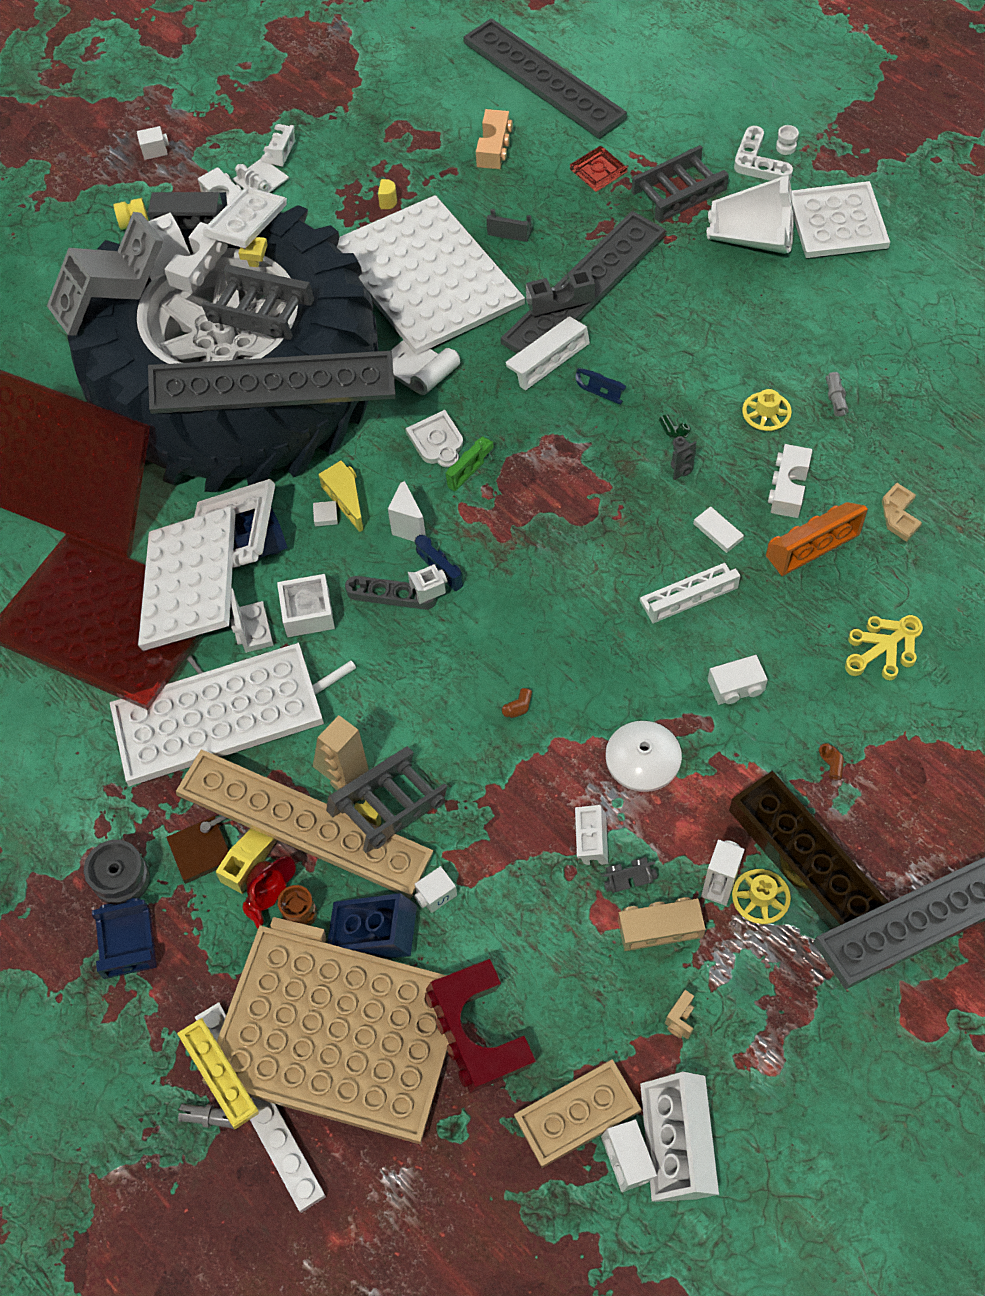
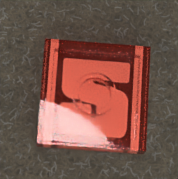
(598, 168)

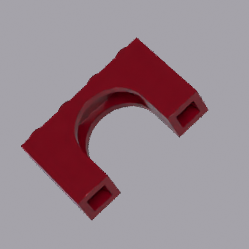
(477, 1064)

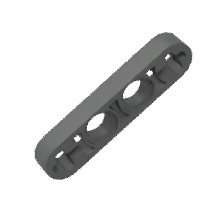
(389, 596)

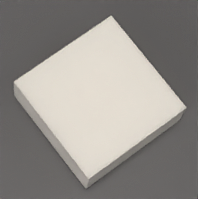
(325, 513)

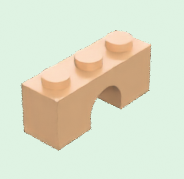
(491, 148)

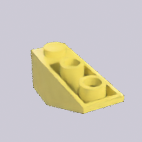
(242, 858)

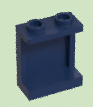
(124, 938)

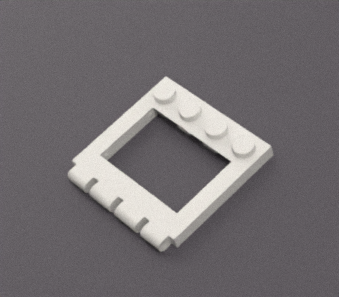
(241, 500)

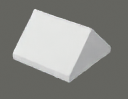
(405, 515)

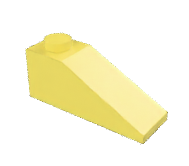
(341, 487)

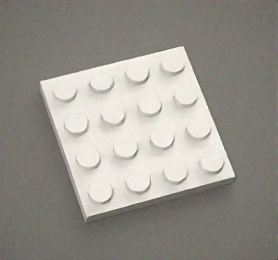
(838, 220)

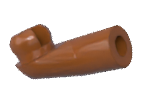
(518, 707)
(833, 759)

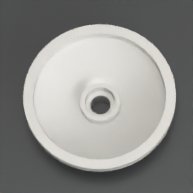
(643, 769)

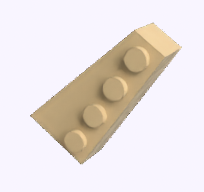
(340, 753)

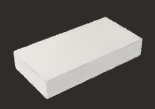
(718, 529)

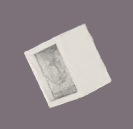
(305, 605)

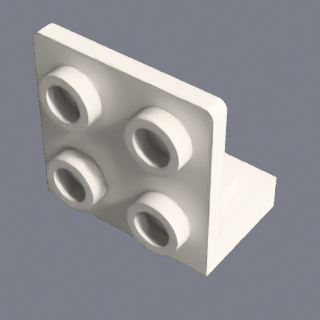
(250, 625)

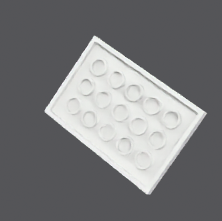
(187, 579)

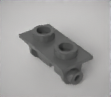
(683, 457)
(639, 871)

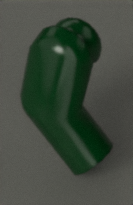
(673, 430)

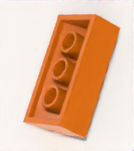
(816, 537)

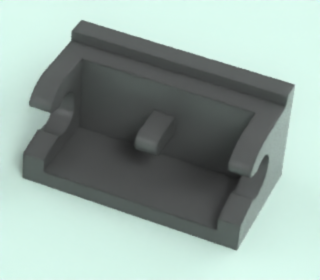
(508, 227)

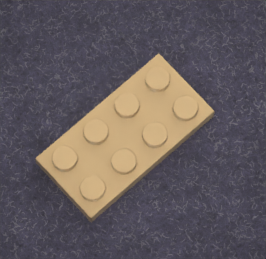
(577, 1113)

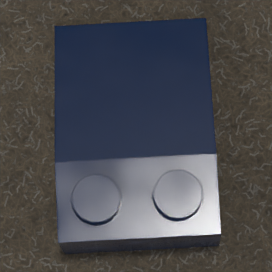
(274, 537)
(374, 925)

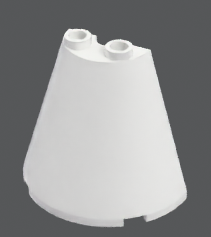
(755, 217)

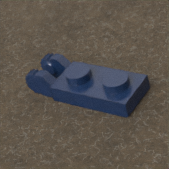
(432, 556)

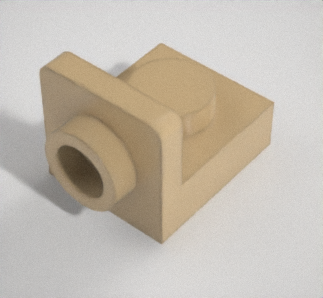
(681, 1010)

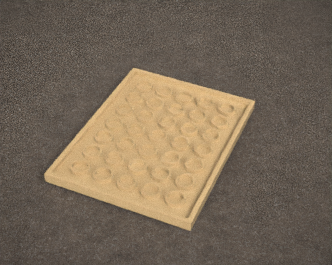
(335, 1034)

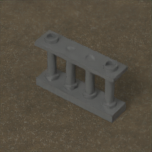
(680, 199)
(255, 284)
(382, 776)

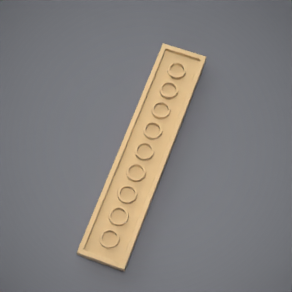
(301, 823)

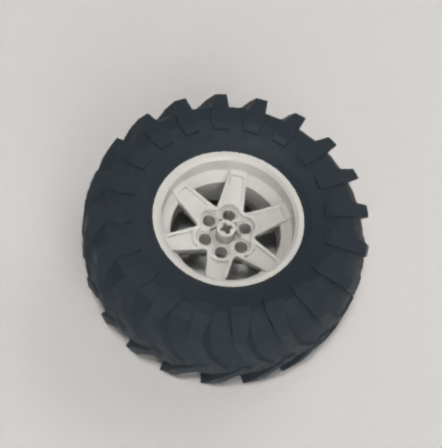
(170, 327)

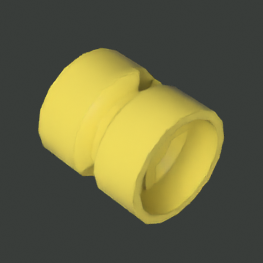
(124, 211)

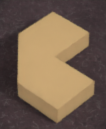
(898, 520)

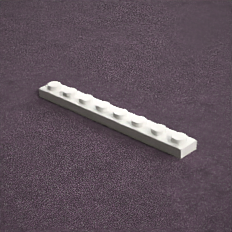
(276, 1136)

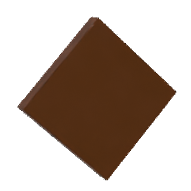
(197, 851)

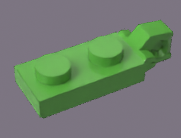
(468, 463)

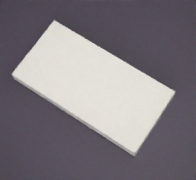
(245, 217)

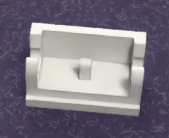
(279, 146)
(591, 834)
(628, 1155)

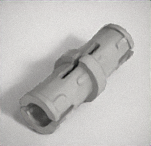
(837, 394)
(204, 1115)

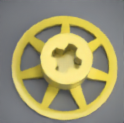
(767, 407)
(762, 894)

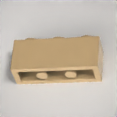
(661, 924)

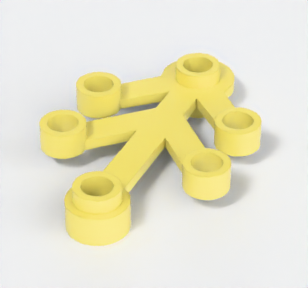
(885, 643)

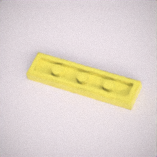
(218, 1073)

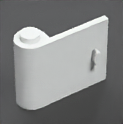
(422, 370)

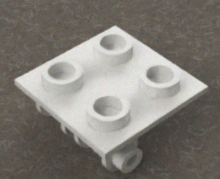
(259, 176)

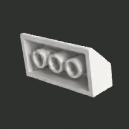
(679, 1137)

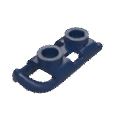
(597, 381)

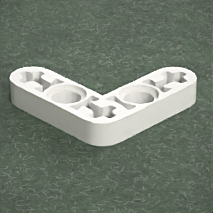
(751, 158)

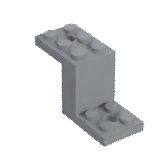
(104, 273)

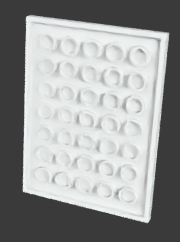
(429, 274)

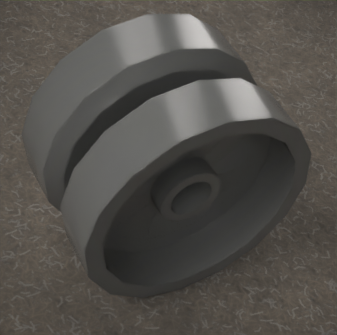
(116, 872)

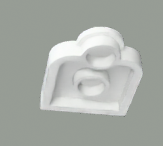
(436, 439)

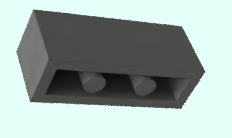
(186, 207)

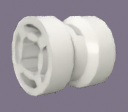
(787, 139)

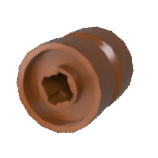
(297, 905)

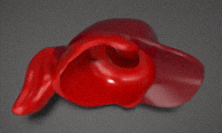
(265, 885)

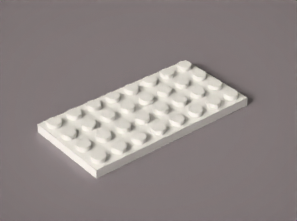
(216, 713)

